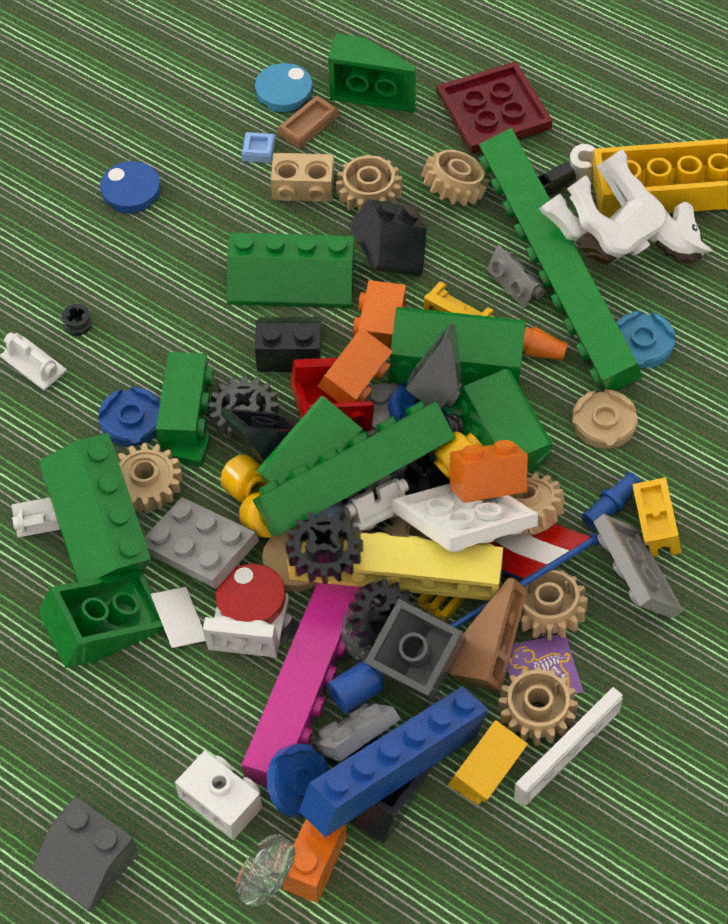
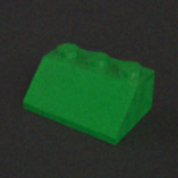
(498, 411)
(313, 435)

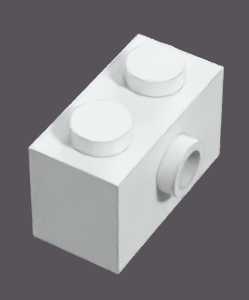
(219, 794)

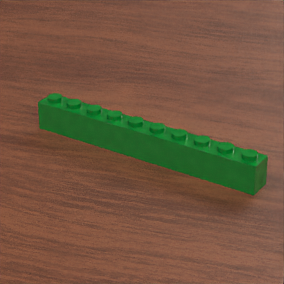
(560, 264)

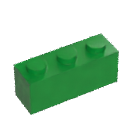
(184, 400)

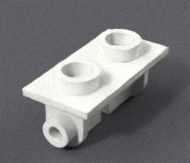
(31, 361)
(368, 512)
(34, 517)

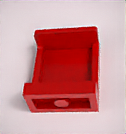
(304, 380)

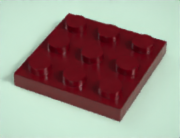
(493, 103)

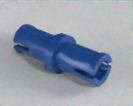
(611, 500)

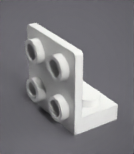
(244, 637)

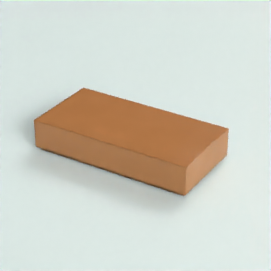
(308, 122)

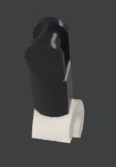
(564, 174)

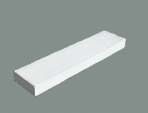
(568, 747)

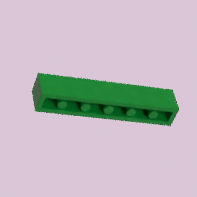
(353, 468)

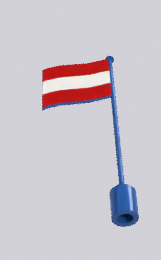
(523, 558)

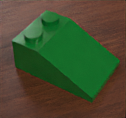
(370, 75)
(99, 616)

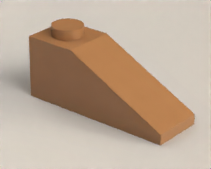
(491, 639)

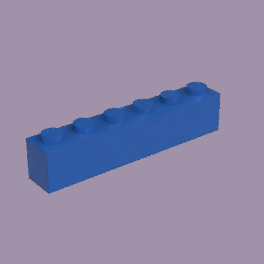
(392, 761)

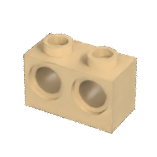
(302, 177)

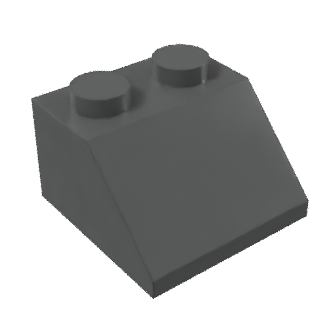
(439, 371)
(416, 650)
(84, 854)

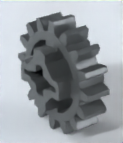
(241, 396)

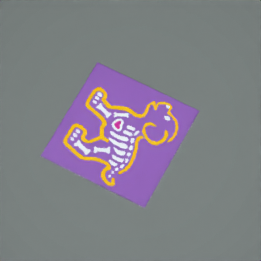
(547, 655)

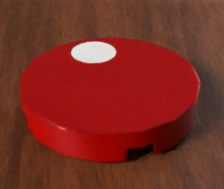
(251, 594)

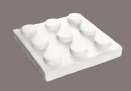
(460, 524)

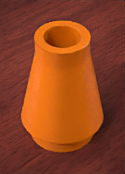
(543, 345)

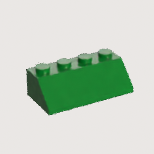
(290, 270)
(483, 342)
(94, 509)

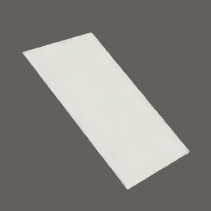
(178, 617)

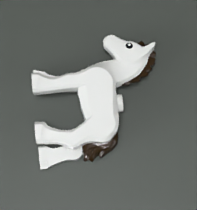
(628, 229)

